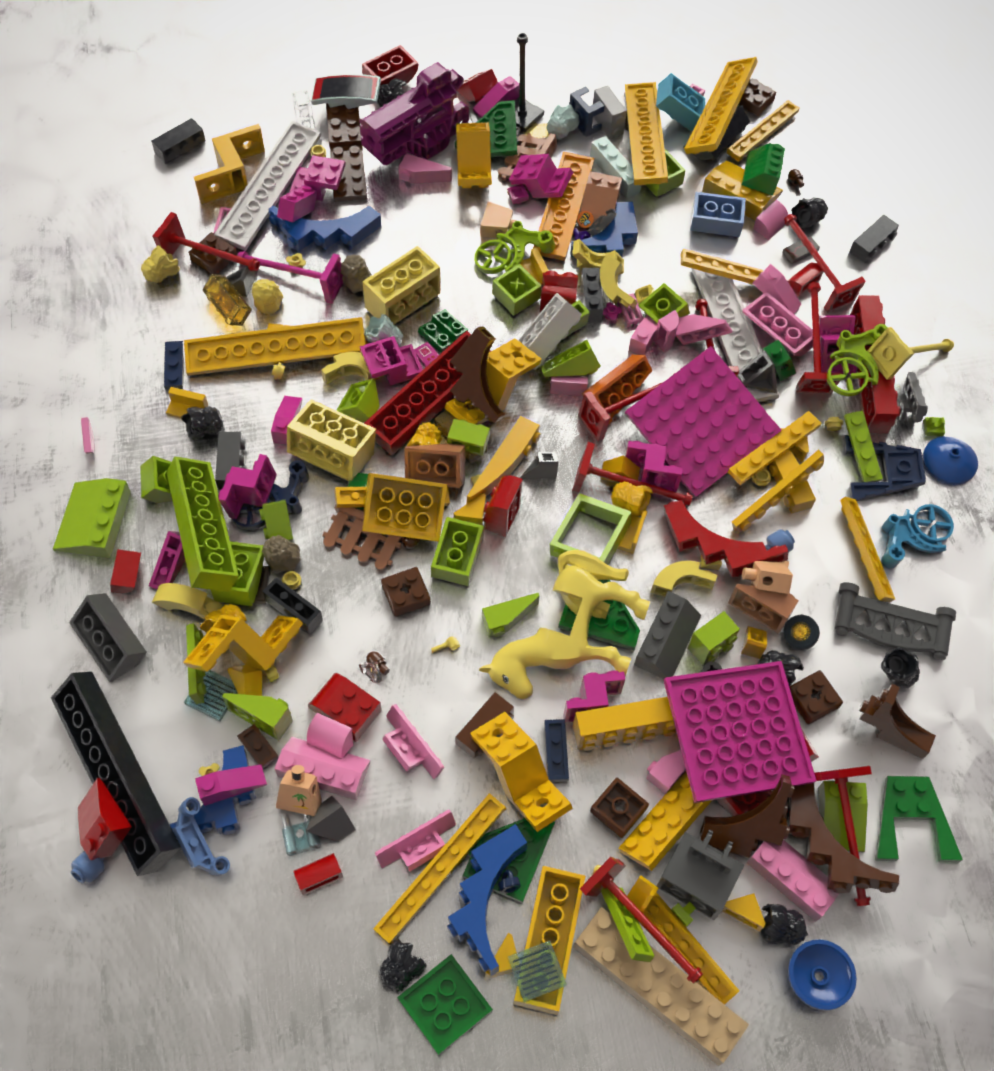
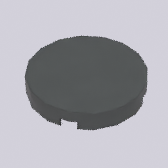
(602, 222)

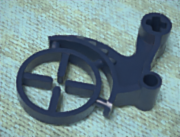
(297, 477)

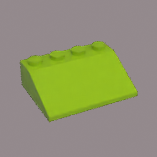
(93, 517)

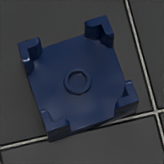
(586, 112)

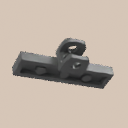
(915, 400)

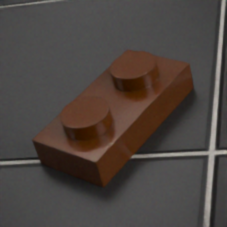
(257, 746)

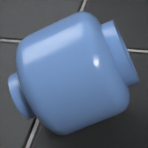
(780, 538)
(85, 869)

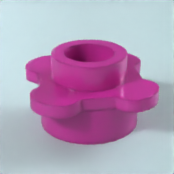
(611, 311)

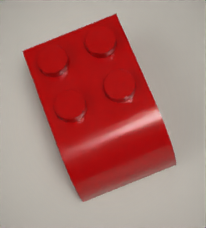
(392, 64)
(503, 505)
(346, 704)

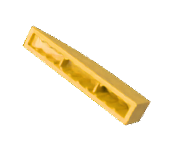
(507, 457)

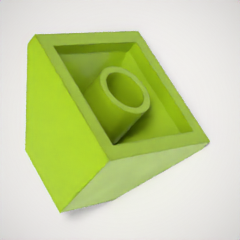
(360, 401)

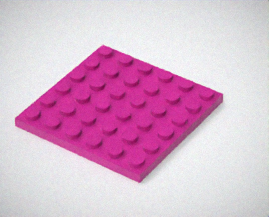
(703, 420)
(738, 730)

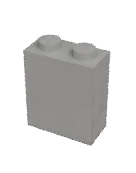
(614, 112)

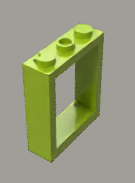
(598, 509)

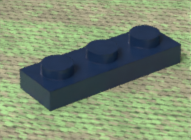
(174, 365)
(556, 750)

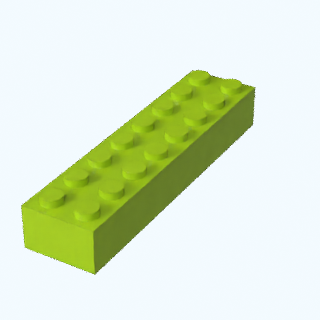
(201, 525)

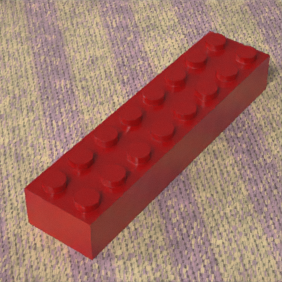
(878, 400)
(417, 401)

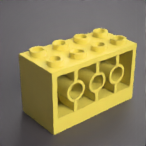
(402, 285)
(330, 440)

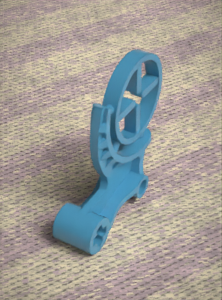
(901, 530)

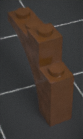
(473, 384)
(894, 723)
(762, 823)

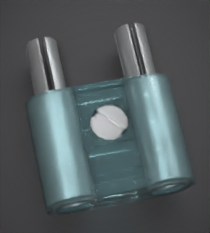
(296, 837)

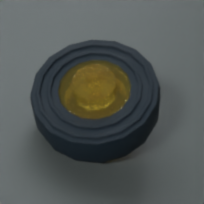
(801, 632)

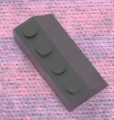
(107, 636)
(668, 636)

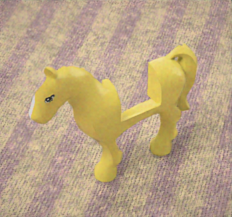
(560, 650)

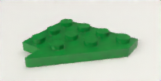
(502, 129)
(616, 629)
(526, 863)

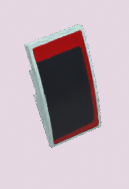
(346, 89)

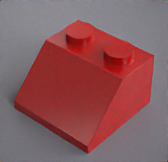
(478, 85)

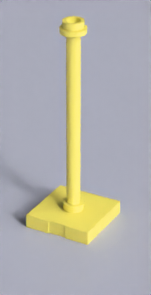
(892, 353)

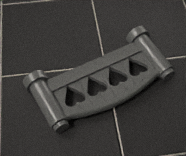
(937, 625)

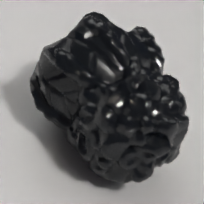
(390, 91)
(809, 211)
(202, 421)
(790, 663)
(901, 667)
(783, 925)
(400, 966)

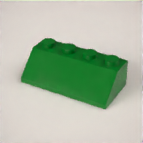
(764, 168)

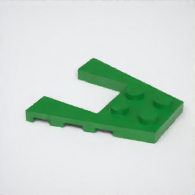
(913, 799)

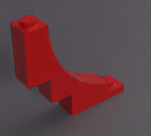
(713, 547)

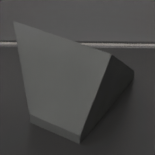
(242, 280)
(759, 373)
(543, 466)
(331, 821)

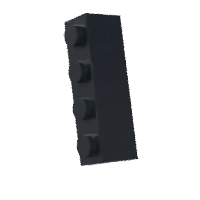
(737, 125)

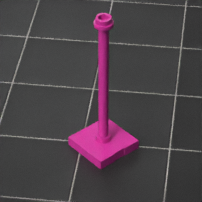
(330, 279)

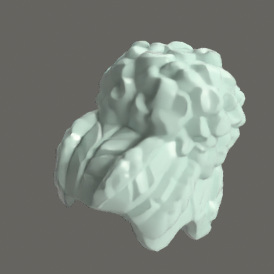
(562, 121)
(381, 329)

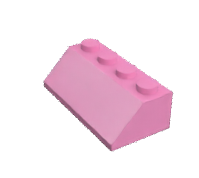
(780, 324)
(332, 773)
(794, 877)

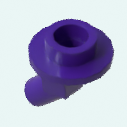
(580, 235)

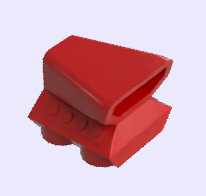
(563, 284)

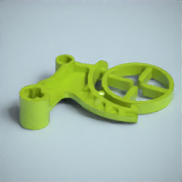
(518, 238)
(854, 352)

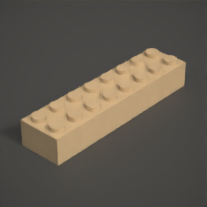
(663, 990)

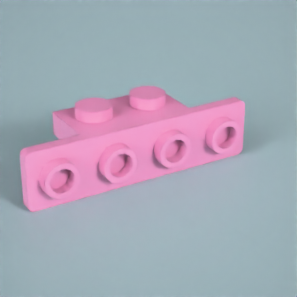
(408, 744)
(419, 844)

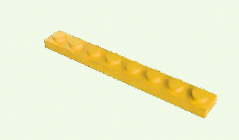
(439, 869)

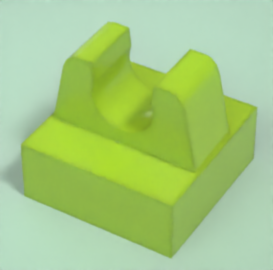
(934, 426)
(684, 913)

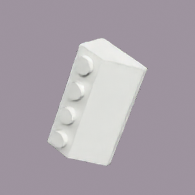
(550, 327)

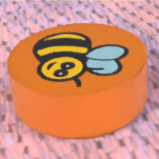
(585, 219)

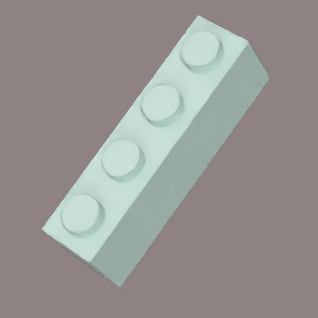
(614, 164)

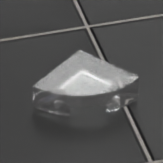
(372, 670)

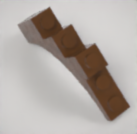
(824, 849)

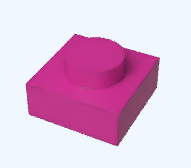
(517, 194)

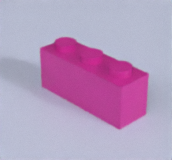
(297, 203)

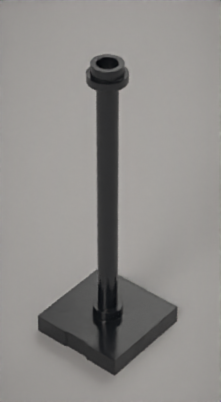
(526, 112)

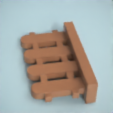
(543, 145)
(349, 544)

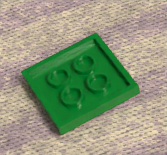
(445, 1004)

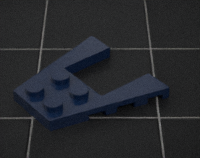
(902, 470)

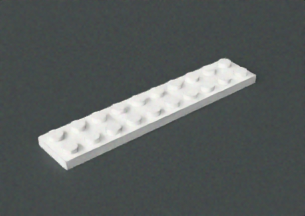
(267, 185)
(725, 304)

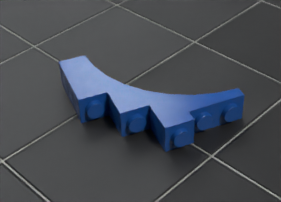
(327, 232)
(470, 920)

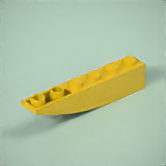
(802, 496)

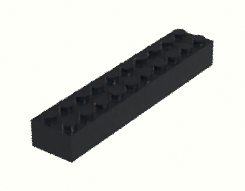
(109, 757)

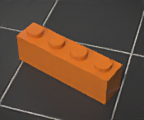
(621, 382)

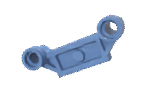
(193, 842)

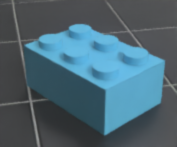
(680, 101)

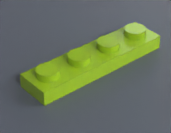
(863, 447)
(195, 677)
(628, 928)

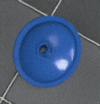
(946, 466)
(835, 969)

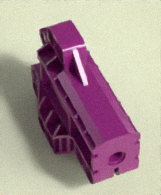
(418, 119)

